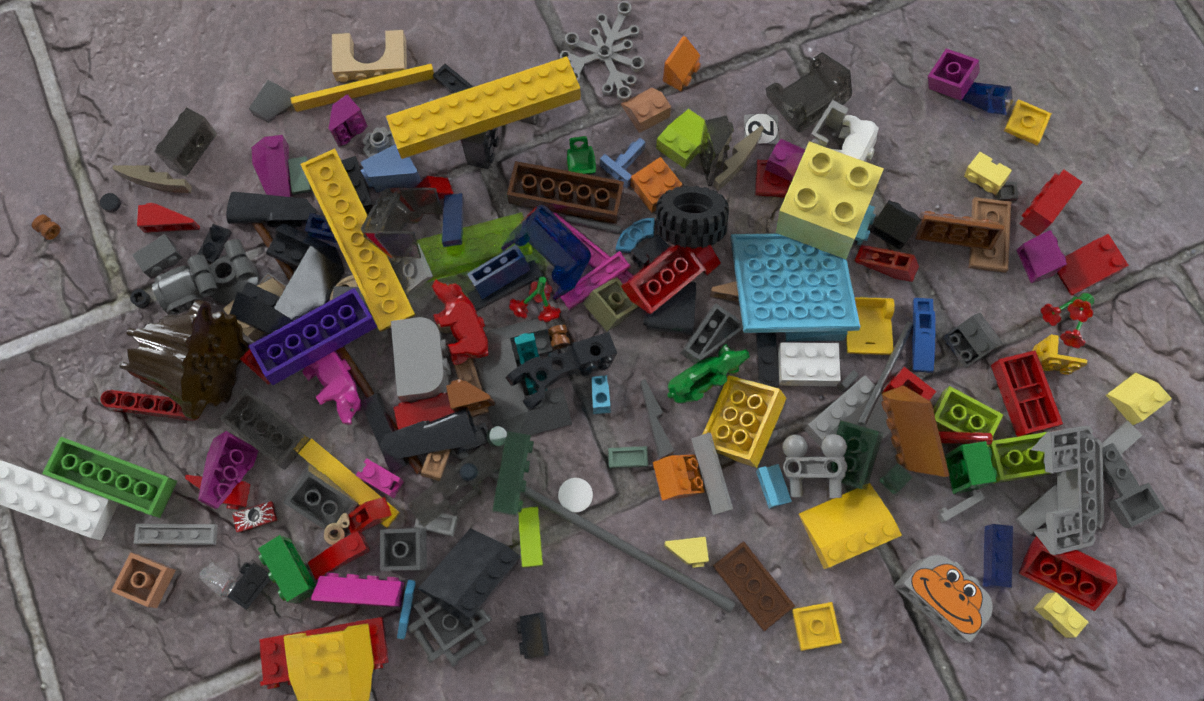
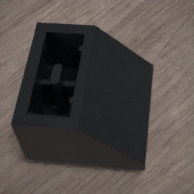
(895, 224)

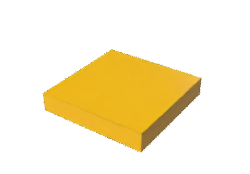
(1027, 122)
(816, 626)

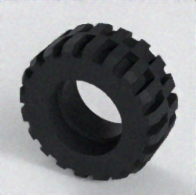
(692, 216)

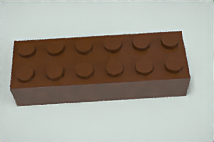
(565, 192)

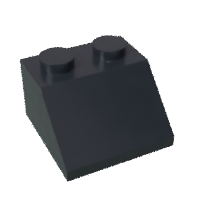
(534, 635)

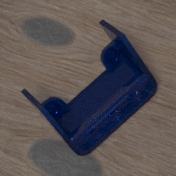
(555, 244)

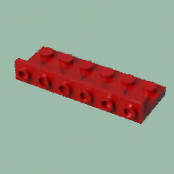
(274, 654)

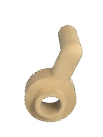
(342, 522)

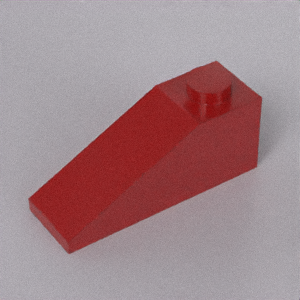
(160, 219)
(888, 262)
(236, 498)
(339, 554)

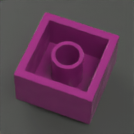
(953, 74)

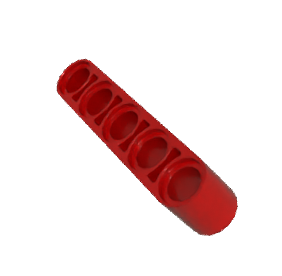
(142, 404)

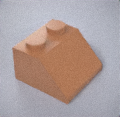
(647, 109)

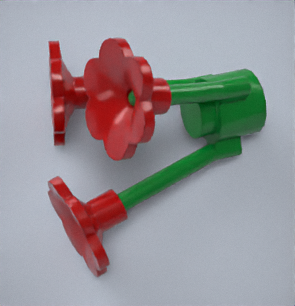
(1079, 310)

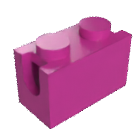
(380, 478)

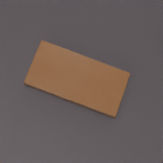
(998, 257)

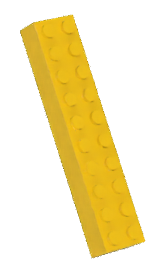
(484, 107)

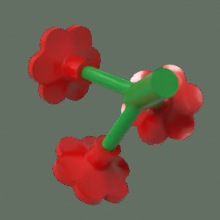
(540, 292)

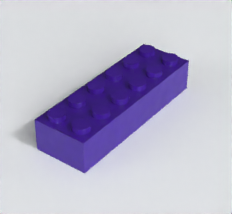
(312, 336)

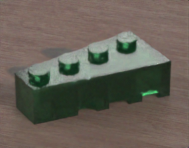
(511, 474)

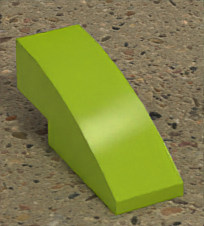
(530, 537)

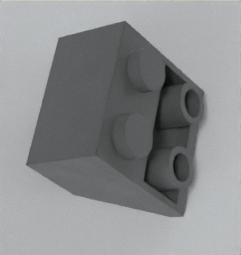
(972, 340)

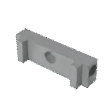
(973, 499)

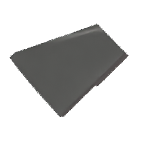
(271, 102)

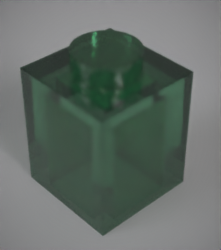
(895, 478)

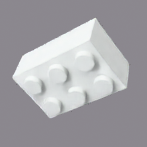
(808, 364)

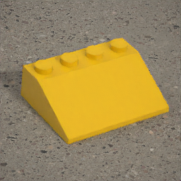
(744, 419)
(849, 525)

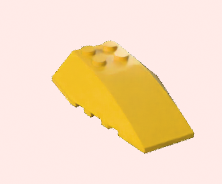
(331, 665)

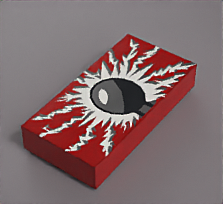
(254, 517)

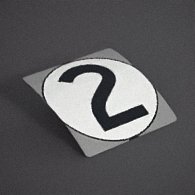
(768, 121)

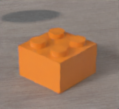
(653, 182)

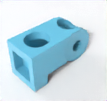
(600, 395)

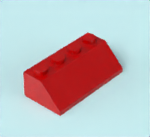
(662, 278)
(1069, 574)

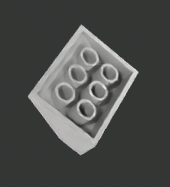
(849, 409)

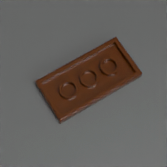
(753, 586)

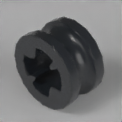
(135, 294)

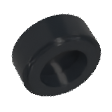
(110, 202)

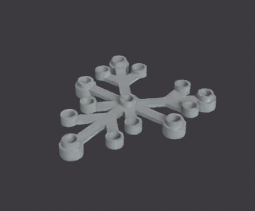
(612, 35)

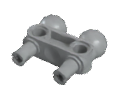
(815, 466)

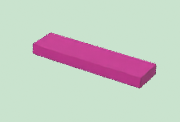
(600, 275)

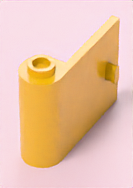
(875, 327)

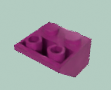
(346, 121)
(1041, 257)

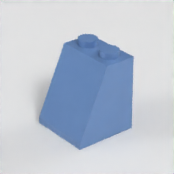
(389, 171)

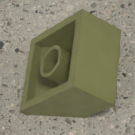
(610, 304)

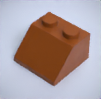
(466, 395)

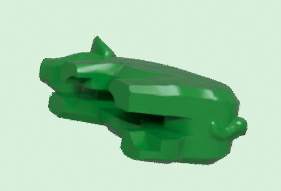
(705, 374)

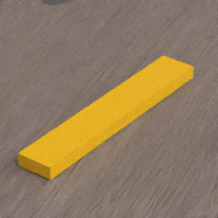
(342, 476)

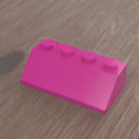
(359, 591)

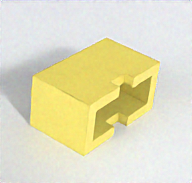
(987, 174)
(1061, 615)

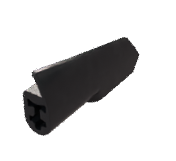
(268, 209)
(432, 436)

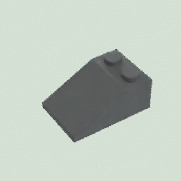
(319, 498)

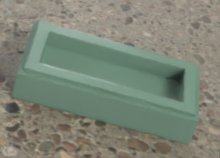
(298, 179)
(628, 457)

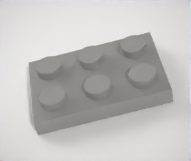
(412, 272)

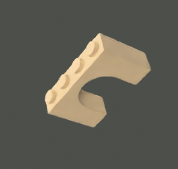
(347, 68)

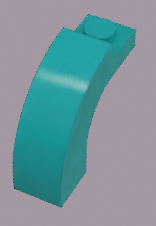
(527, 350)

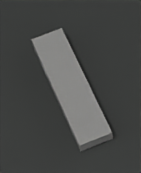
(712, 473)
(175, 534)

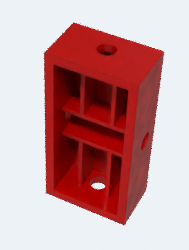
(1026, 394)

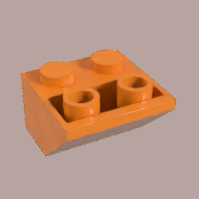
(678, 477)

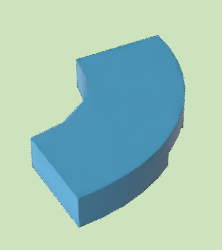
(635, 234)
(406, 609)

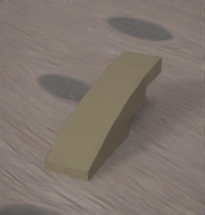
(741, 154)
(147, 177)

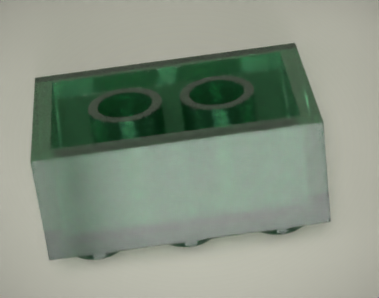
(860, 453)

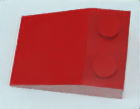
(1092, 265)

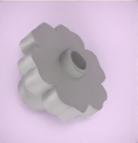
(377, 141)

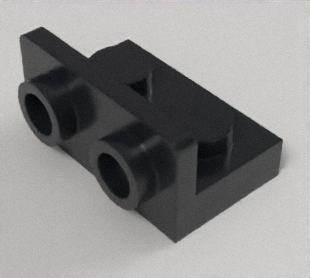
(249, 584)

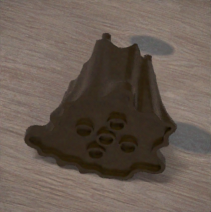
(189, 357)

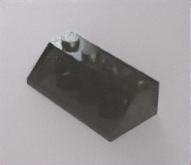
(714, 146)

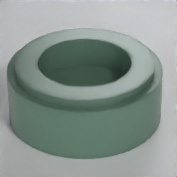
(496, 436)

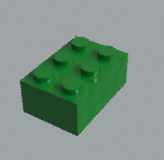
(970, 467)
(287, 570)

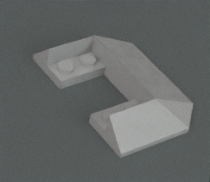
(1080, 492)

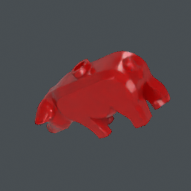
(463, 322)

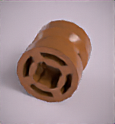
(43, 225)
(559, 337)

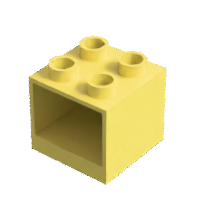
(827, 200)

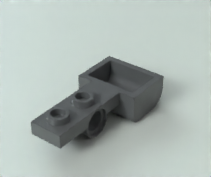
(1134, 501)

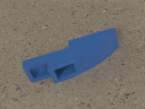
(923, 335)

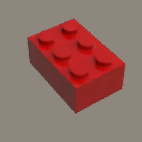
(1050, 202)

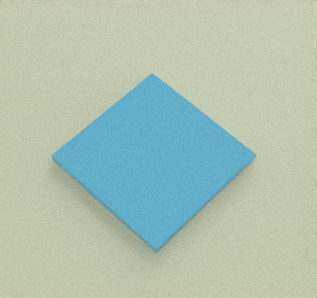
(791, 286)

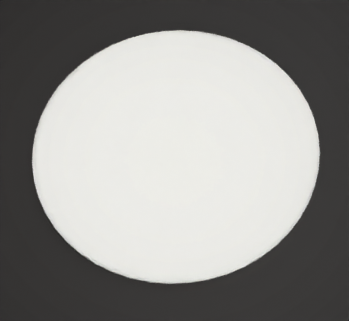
(575, 494)

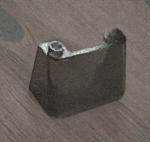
(810, 96)

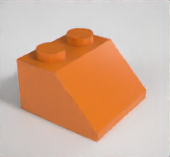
(681, 64)

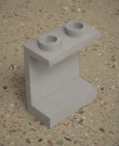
(833, 118)

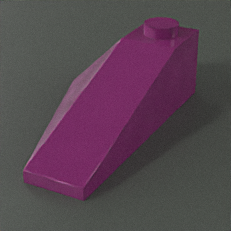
(272, 166)
(224, 468)

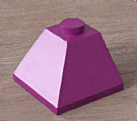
(785, 159)

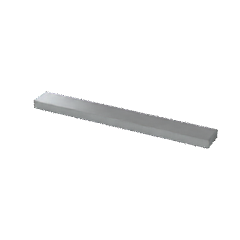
(1035, 514)

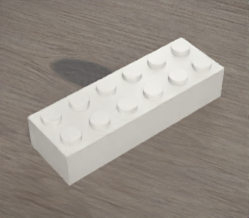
(55, 501)

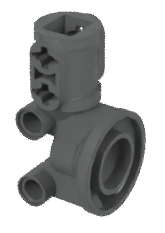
(186, 284)

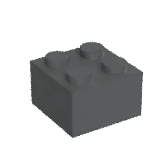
(403, 549)

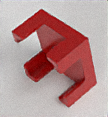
(912, 382)

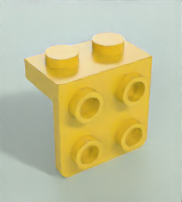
(1050, 359)

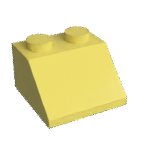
(1138, 398)

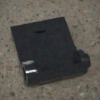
(675, 314)

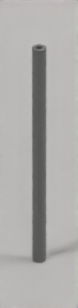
(885, 374)

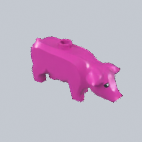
(337, 385)

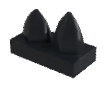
(214, 243)

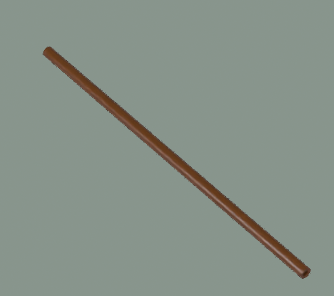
(342, 352)

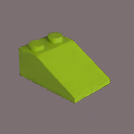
(682, 138)

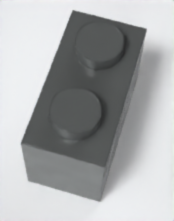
(157, 256)

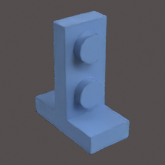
(618, 168)

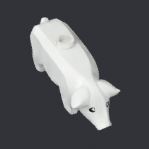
(858, 137)

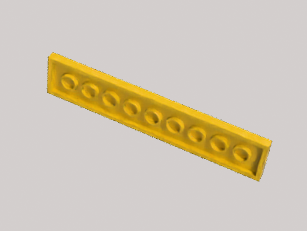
(345, 217)

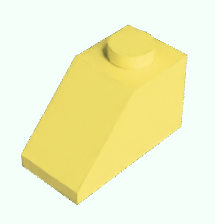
(690, 551)

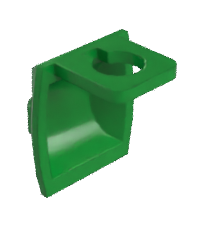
(581, 158)

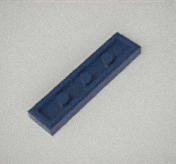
(453, 220)

